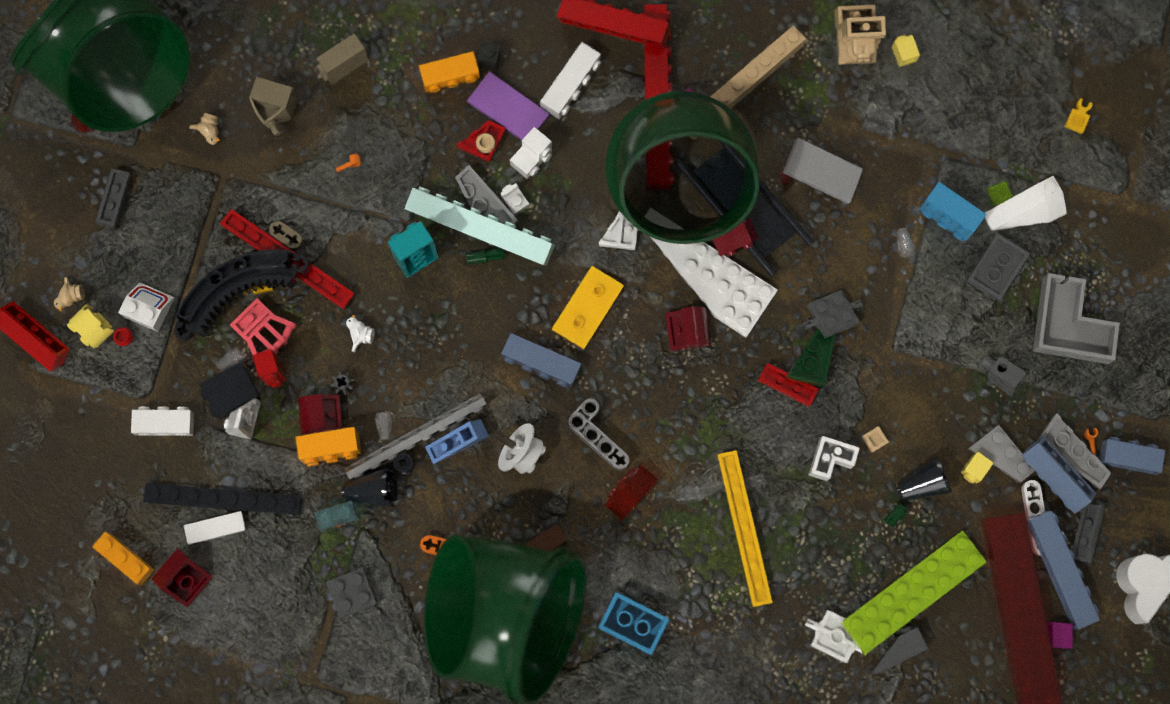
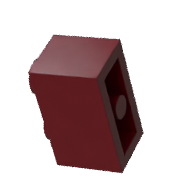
(740, 236)

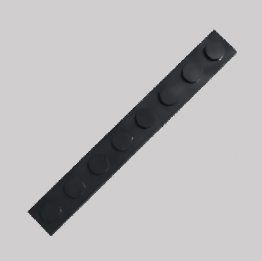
(222, 499)

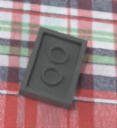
(998, 267)

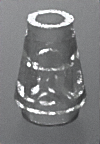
(905, 245)
(230, 359)
(384, 425)

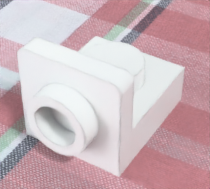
(514, 198)

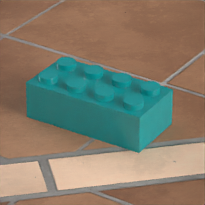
(413, 248)

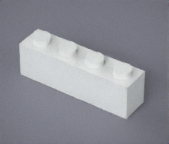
(570, 80)

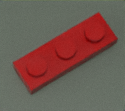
(794, 389)

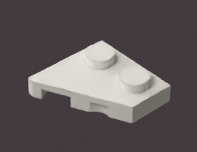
(620, 234)

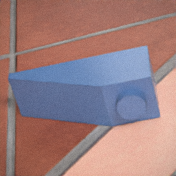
(457, 441)

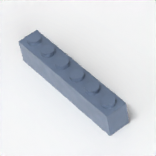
(1062, 569)

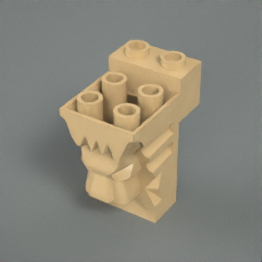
(858, 33)

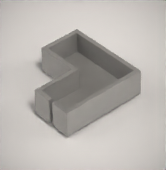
(1064, 330)

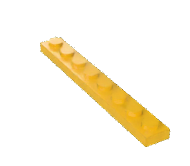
(744, 528)

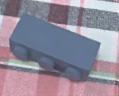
(1132, 456)

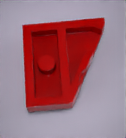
(469, 143)

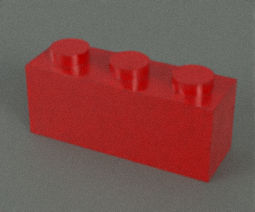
(269, 368)

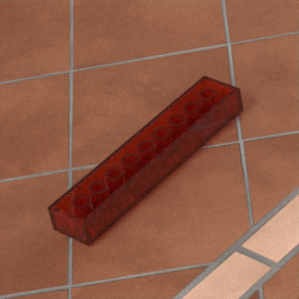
(1021, 610)

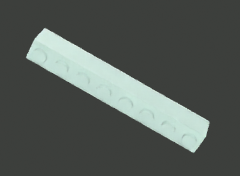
(480, 227)

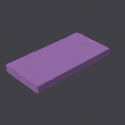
(507, 106)

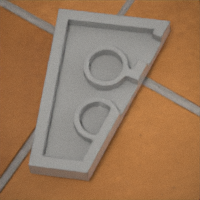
(1003, 454)

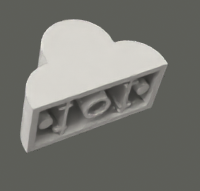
(1146, 583)

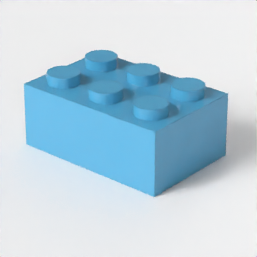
(952, 212)
(633, 623)

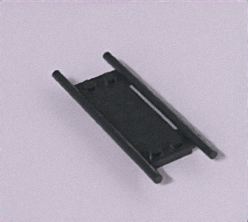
(720, 183)

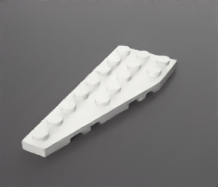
(721, 284)

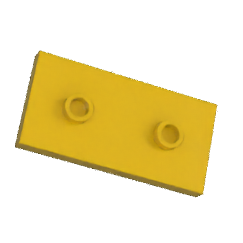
(587, 307)

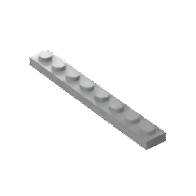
(408, 440)

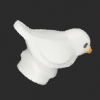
(359, 332)

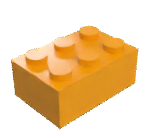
(328, 446)

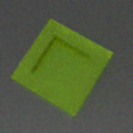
(999, 193)

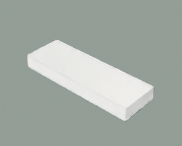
(214, 527)

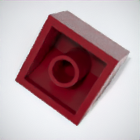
(181, 578)

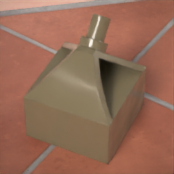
(272, 103)

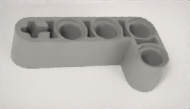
(601, 437)

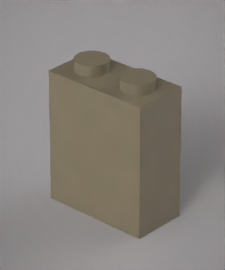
(342, 59)

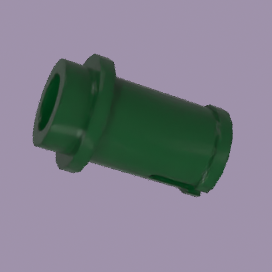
(895, 515)

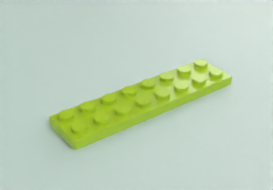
(913, 592)

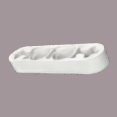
(1039, 501)

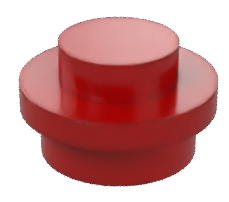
(122, 336)

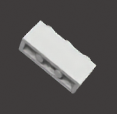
(162, 422)

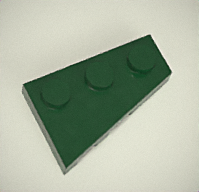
(814, 361)

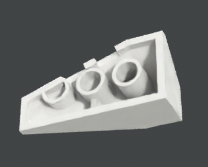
(1035, 205)
(243, 420)

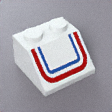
(146, 306)

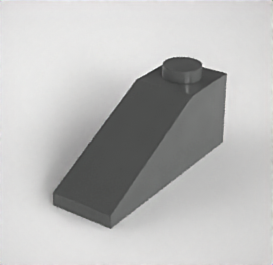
(902, 647)

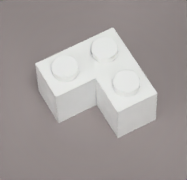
(534, 150)
(830, 453)

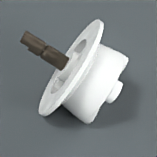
(520, 449)

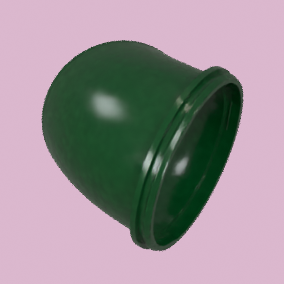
(106, 60)
(671, 117)
(503, 614)

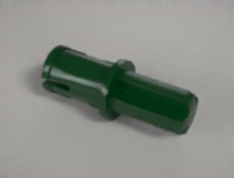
(485, 256)

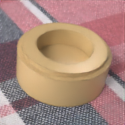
(485, 143)

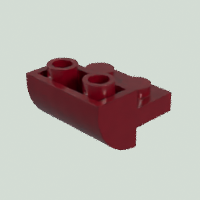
(688, 328)
(319, 413)

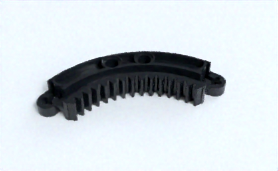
(208, 298)

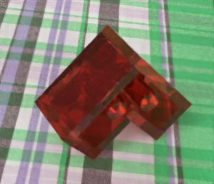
(630, 491)

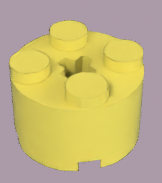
(91, 326)

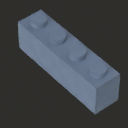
(541, 360)
(1058, 474)

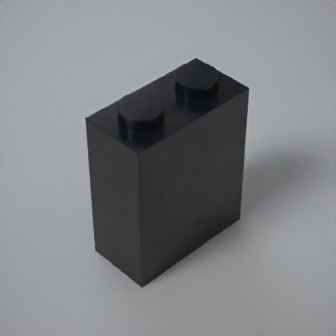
(228, 391)

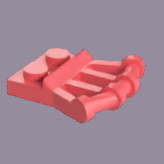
(254, 319)

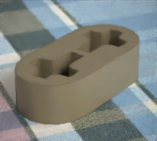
(288, 232)

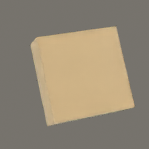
(875, 439)

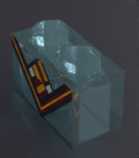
(336, 516)

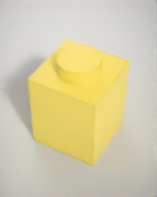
(905, 50)
(976, 468)

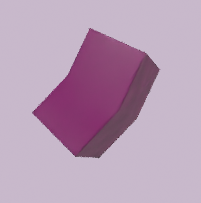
(1060, 635)

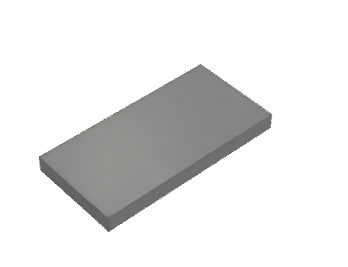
(822, 170)

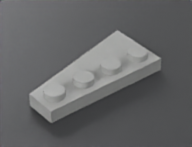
(482, 197)
(1075, 452)

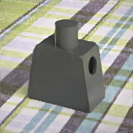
(1008, 379)

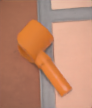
(354, 162)
(1091, 439)

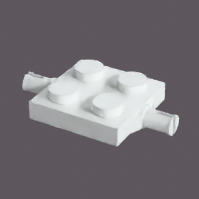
(832, 637)

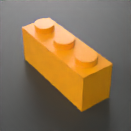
(449, 72)
(123, 558)

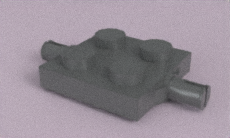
(832, 314)

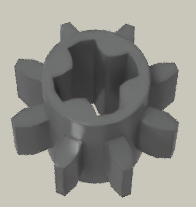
(344, 389)

